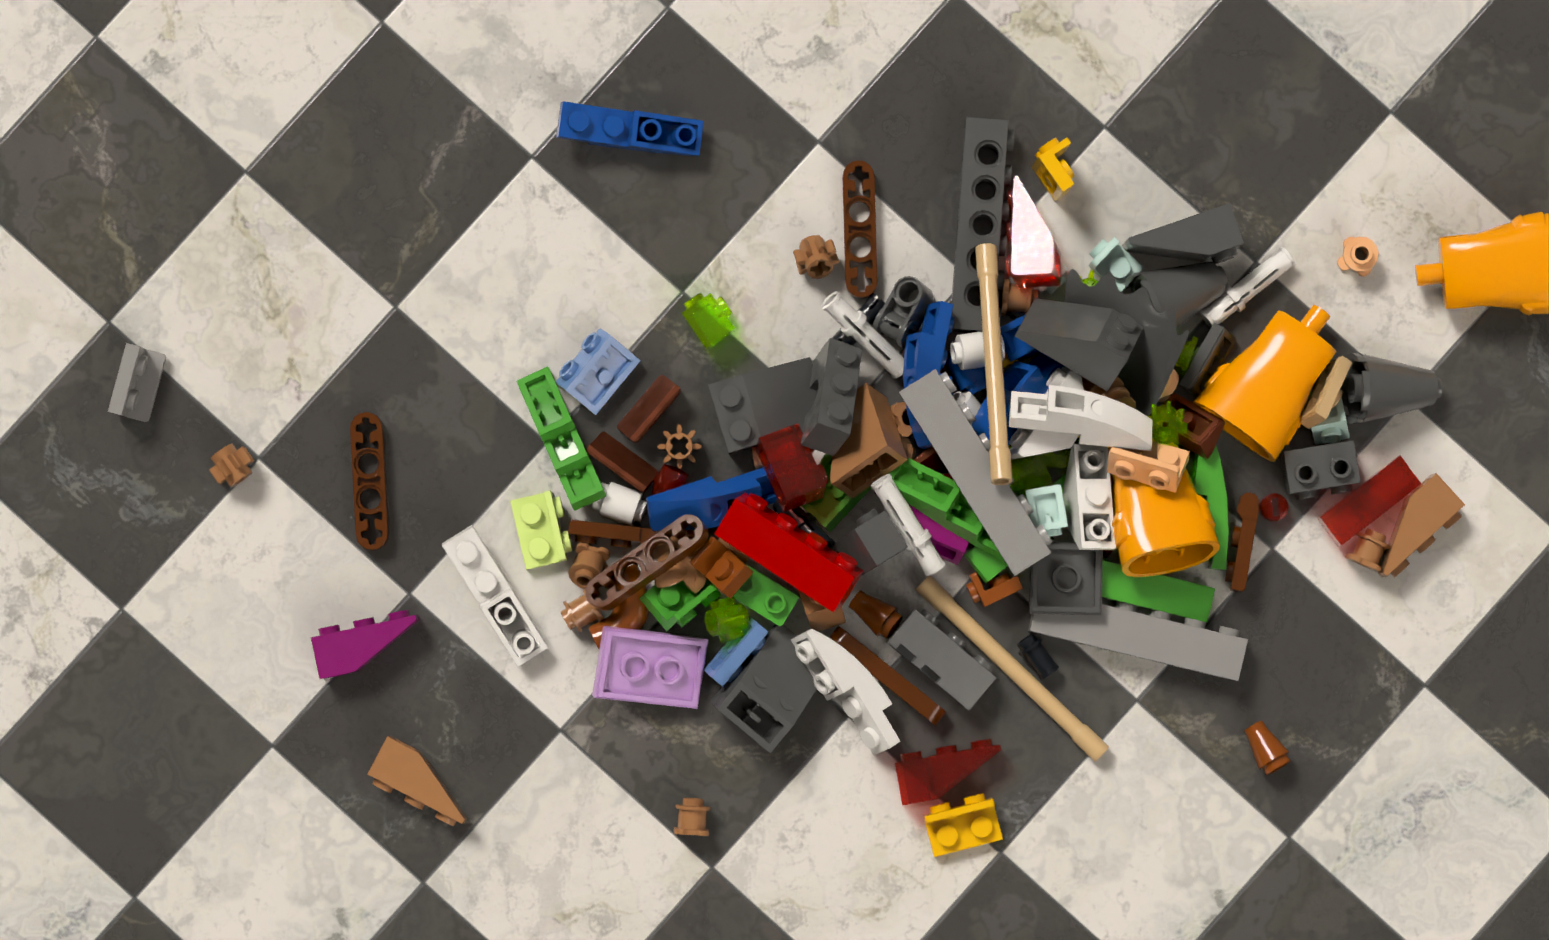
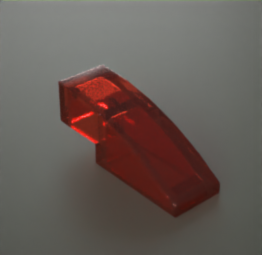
(1368, 501)

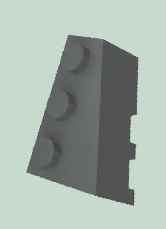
(872, 541)
(942, 658)

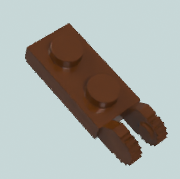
(620, 535)
(1243, 540)

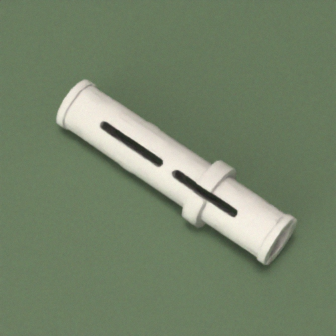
(1236, 296)
(838, 308)
(911, 530)

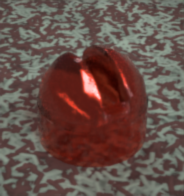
(1266, 507)

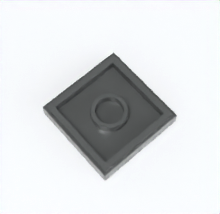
(1067, 581)

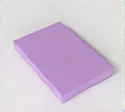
(650, 667)

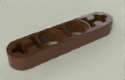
(863, 229)
(365, 481)
(644, 558)
(889, 676)

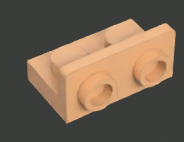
(1159, 468)

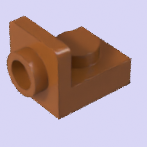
(721, 567)
(999, 588)

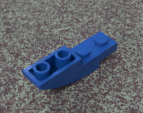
(629, 129)
(925, 353)
(1019, 378)
(706, 499)

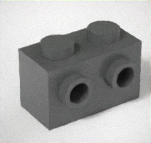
(1320, 468)

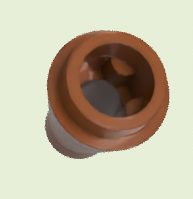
(876, 614)
(1267, 749)

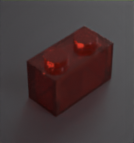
(791, 468)

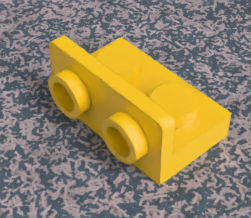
(1054, 174)
(962, 825)

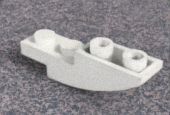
(1081, 412)
(494, 595)
(842, 675)

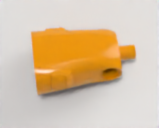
(1494, 267)
(1270, 382)
(1161, 528)

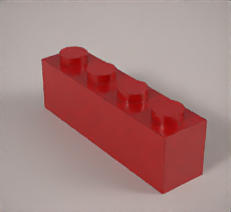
(789, 551)

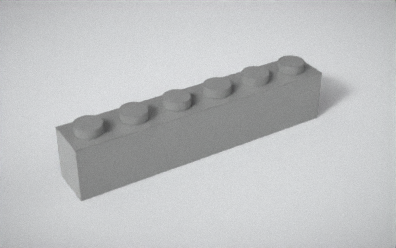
(967, 461)
(1151, 638)

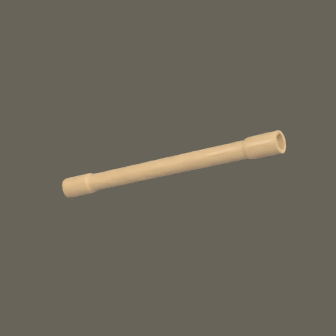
(999, 451)
(1079, 732)

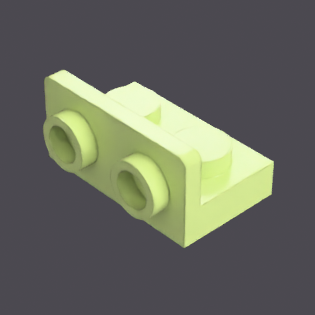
(540, 529)

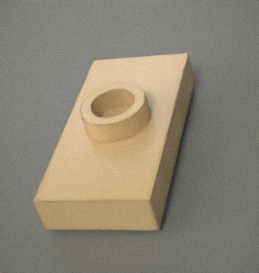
(1325, 392)

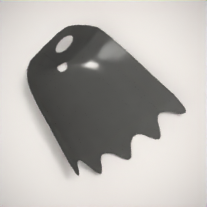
(1157, 345)

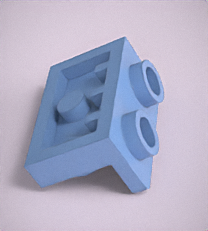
(597, 370)
(728, 661)

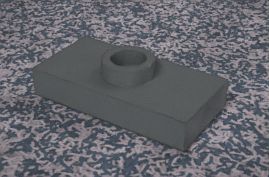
(1207, 359)

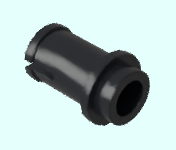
(1037, 656)

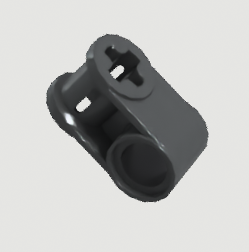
(900, 312)

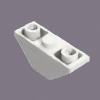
(1034, 442)
(1089, 498)

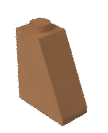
(872, 446)

